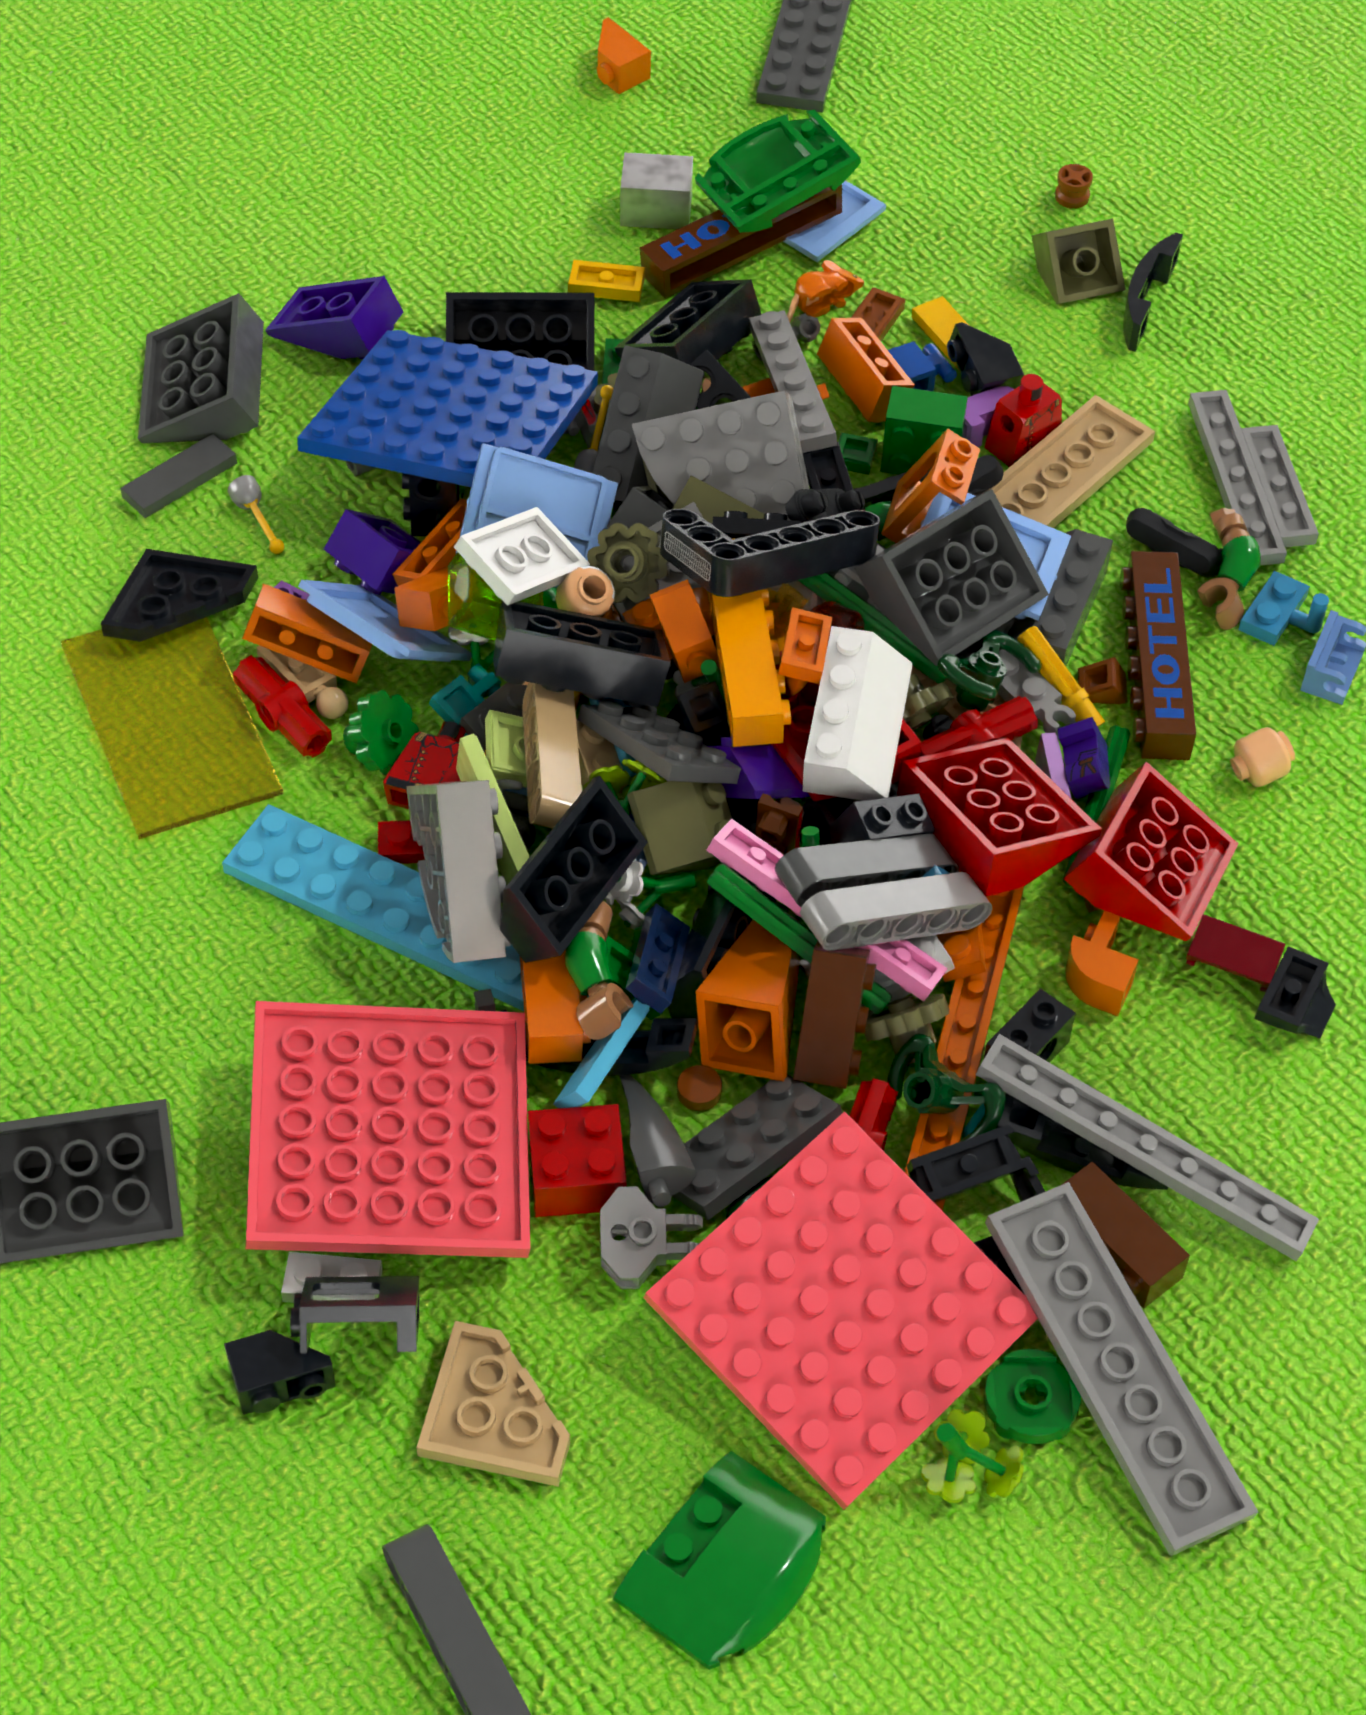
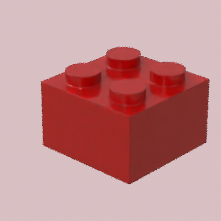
(575, 1158)

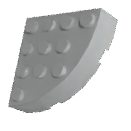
(737, 447)
(460, 866)

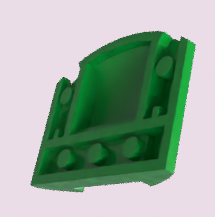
(776, 169)
(726, 1564)

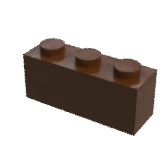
(834, 1016)
(1139, 1246)

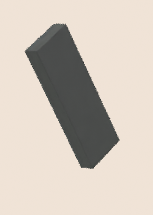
(178, 475)

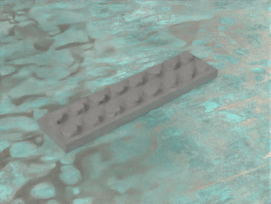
(1121, 1369)

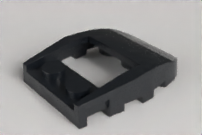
(973, 1165)

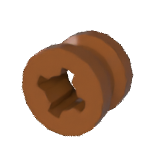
(1073, 186)

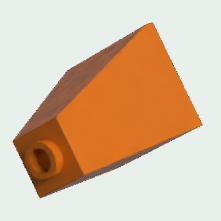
(749, 1006)

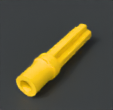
(1059, 676)

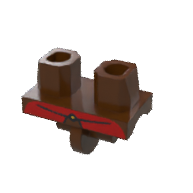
(779, 822)

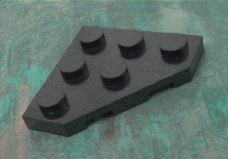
(175, 591)

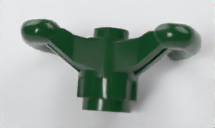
(983, 672)
(939, 1090)

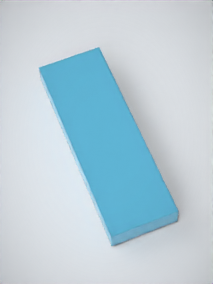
(601, 1059)

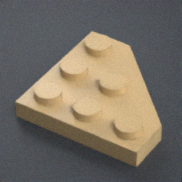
(491, 1412)

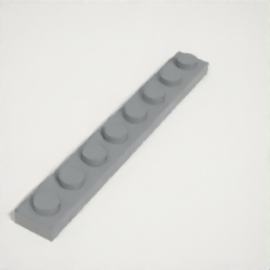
(1148, 1147)

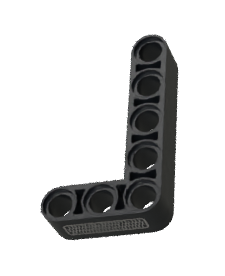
(766, 558)

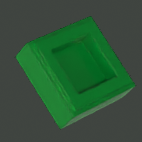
(858, 452)

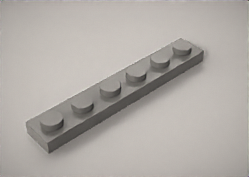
(791, 373)
(1236, 471)

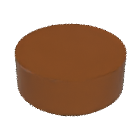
(699, 1088)

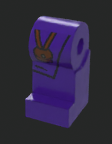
(1085, 757)

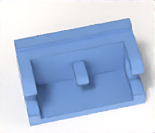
(1334, 659)

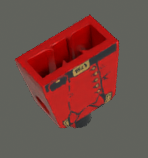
(1023, 419)
(424, 761)

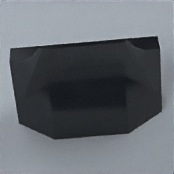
(1298, 995)

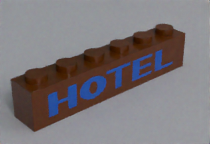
(715, 244)
(1158, 656)

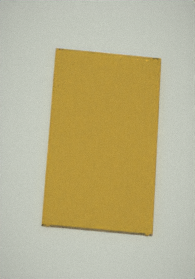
(171, 725)

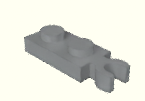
(1039, 692)

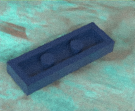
(658, 958)

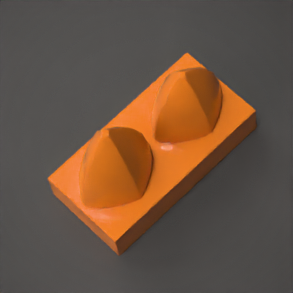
(804, 649)

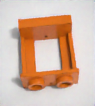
(951, 466)

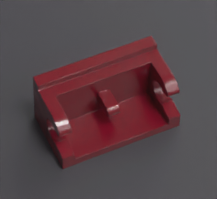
(1236, 950)

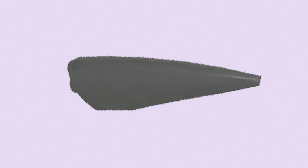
(656, 1146)

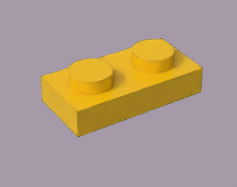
(607, 280)

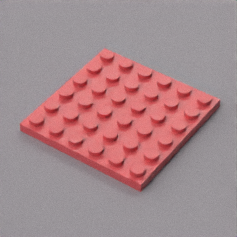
(388, 1131)
(842, 1308)

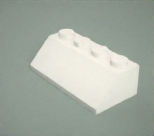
(856, 717)

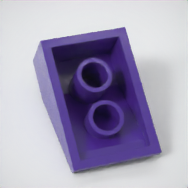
(338, 317)

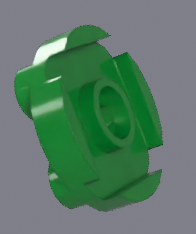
(1026, 1422)

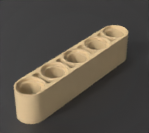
(550, 753)

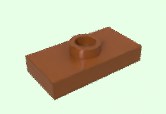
(880, 311)

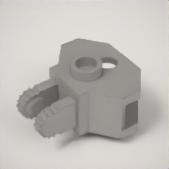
(644, 1229)

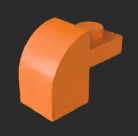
(1096, 971)

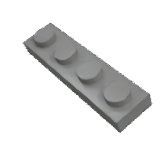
(1281, 485)

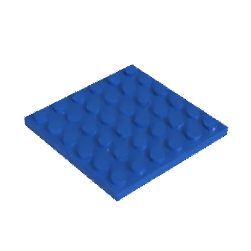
(433, 403)

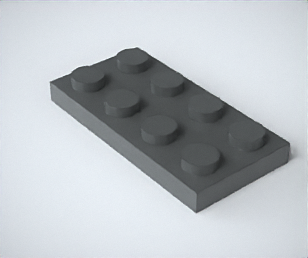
(659, 743)
(753, 1142)

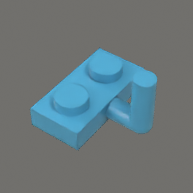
(1279, 606)

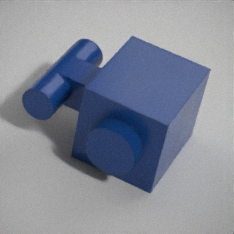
(923, 364)

